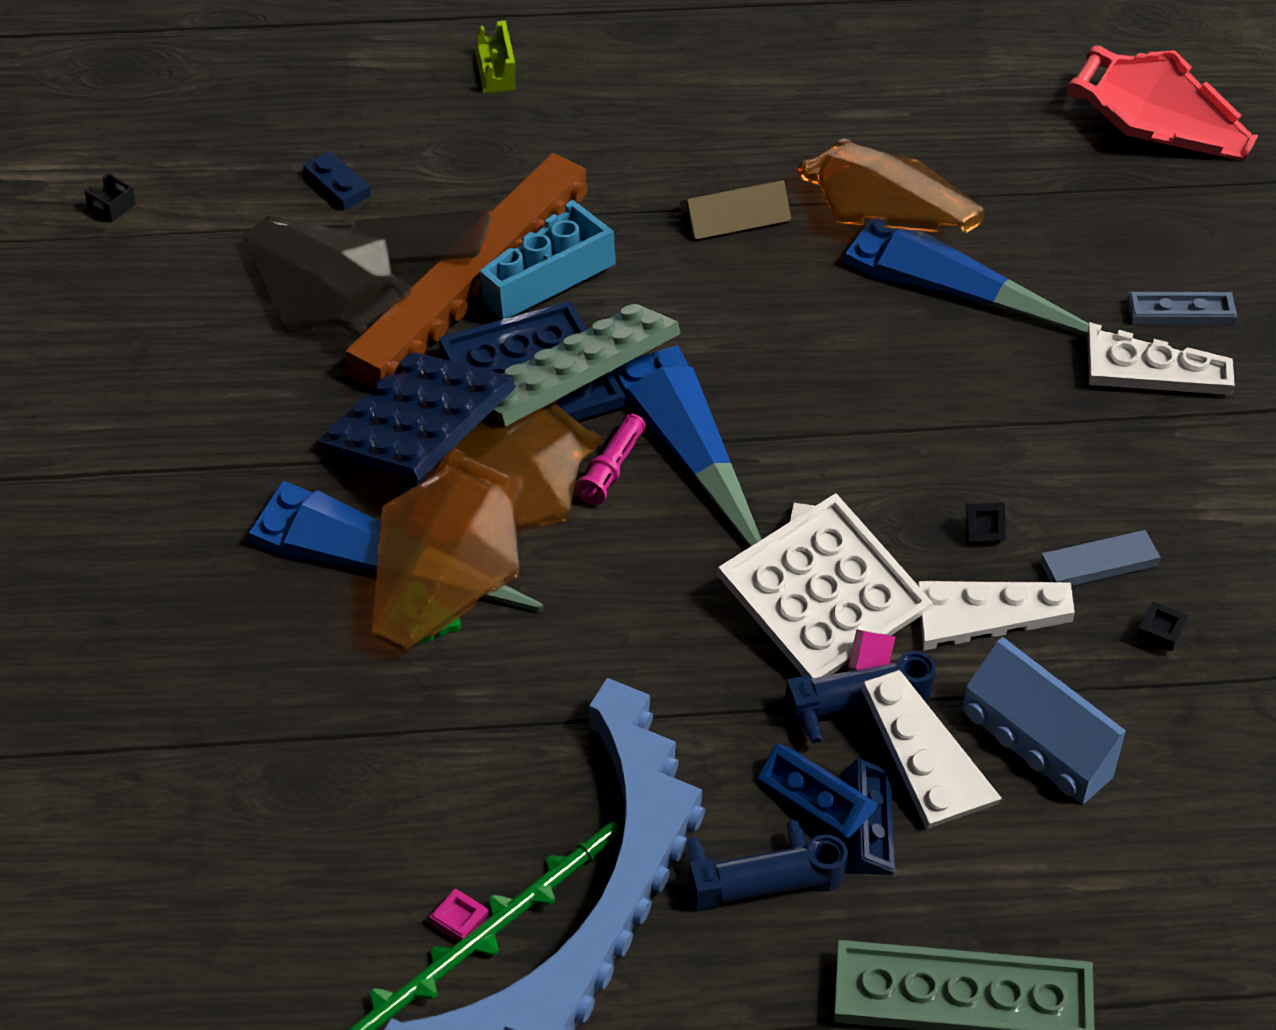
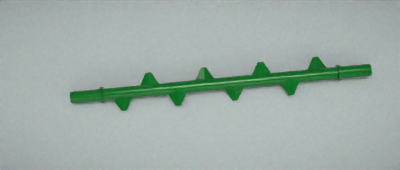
(483, 938)

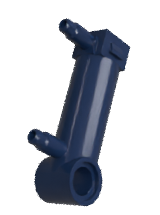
(842, 692)
(767, 872)

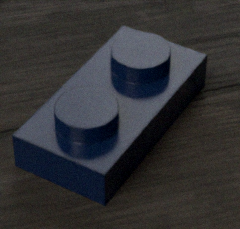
(337, 180)

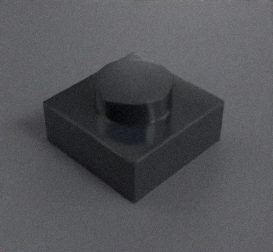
(985, 521)
(1162, 626)

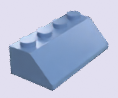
(1044, 721)

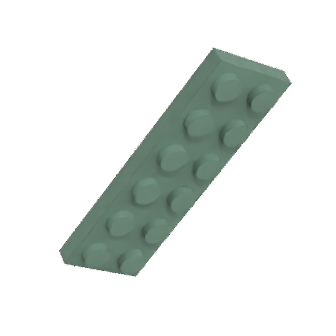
(582, 360)
(959, 989)

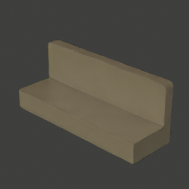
(737, 209)

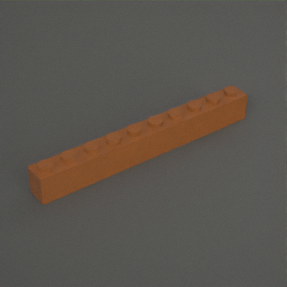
(456, 283)

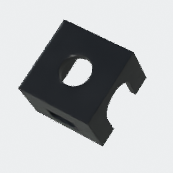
(120, 199)

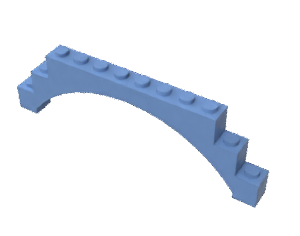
(656, 827)

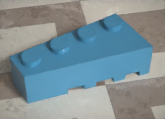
(548, 262)

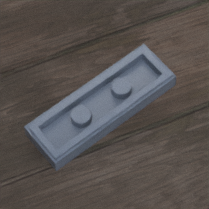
(1182, 308)
(1101, 559)

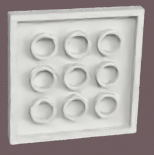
(820, 584)

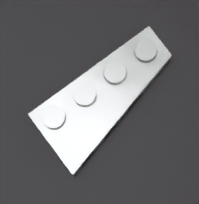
(1133, 363)
(991, 607)
(930, 760)

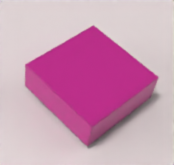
(870, 649)
(458, 915)

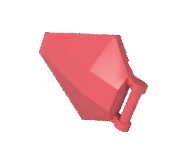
(1162, 102)

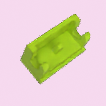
(495, 59)

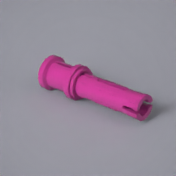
(605, 468)

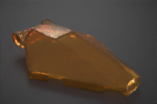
(890, 187)
(539, 450)
(443, 550)

